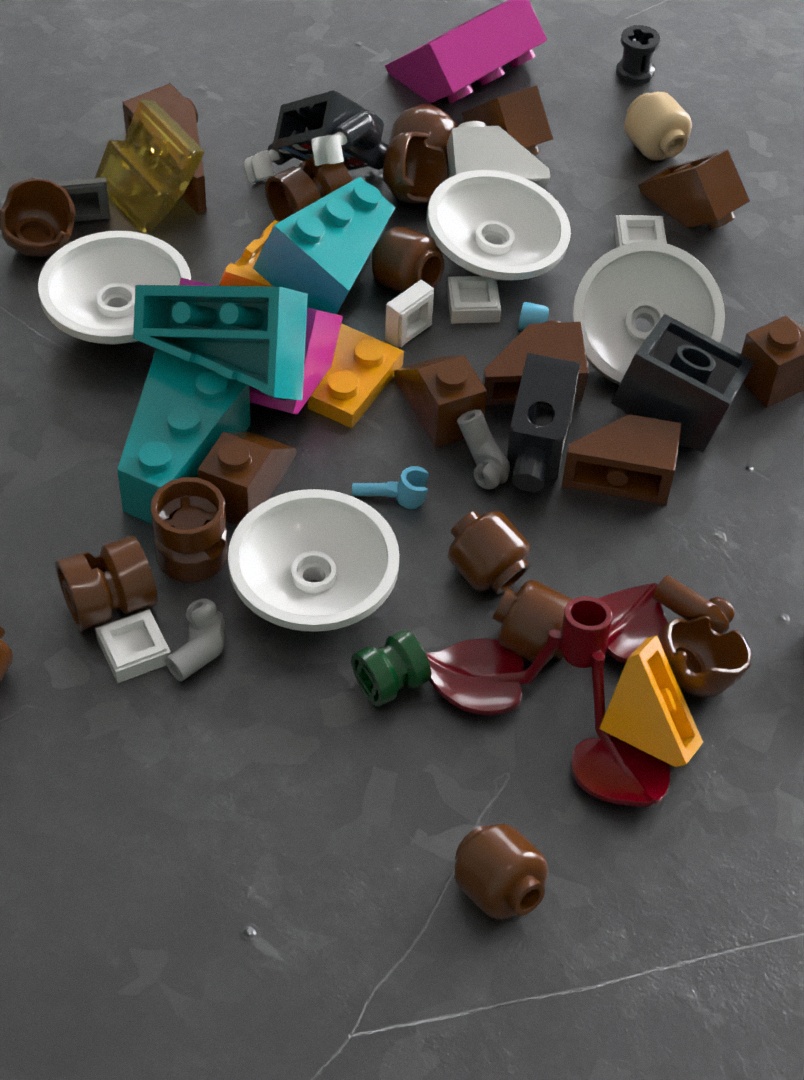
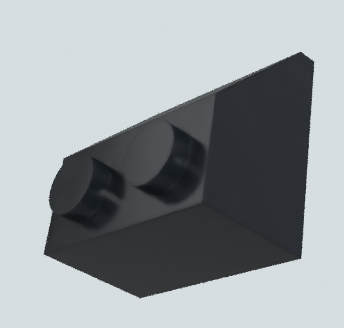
(682, 380)

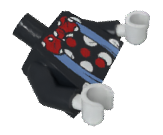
(326, 128)

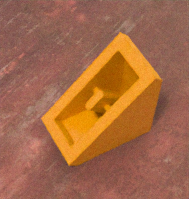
(651, 708)

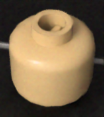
(657, 125)

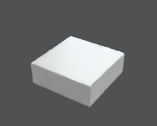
(638, 228)
(473, 299)
(409, 314)
(133, 645)

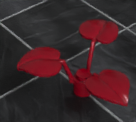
(487, 681)

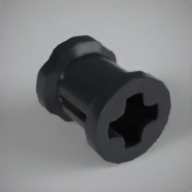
(637, 54)

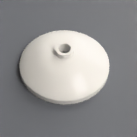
(498, 225)
(92, 283)
(644, 283)
(308, 539)

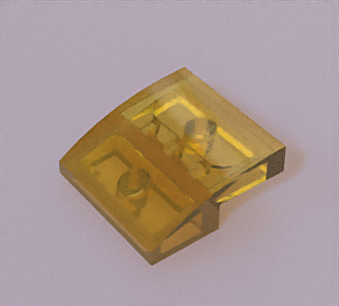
(150, 166)

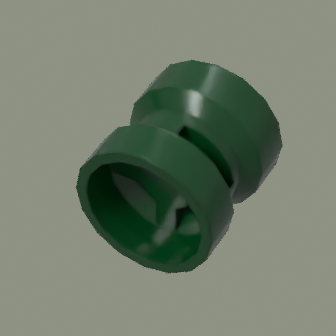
(391, 667)

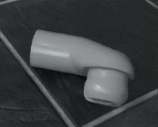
(491, 463)
(204, 642)

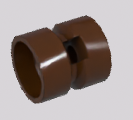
(302, 186)
(189, 529)
(106, 583)

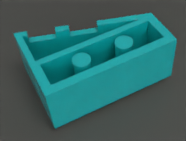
(325, 244)
(233, 330)
(176, 427)

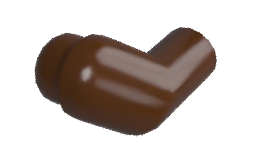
(692, 605)

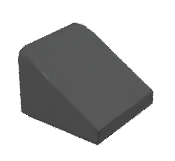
(89, 198)

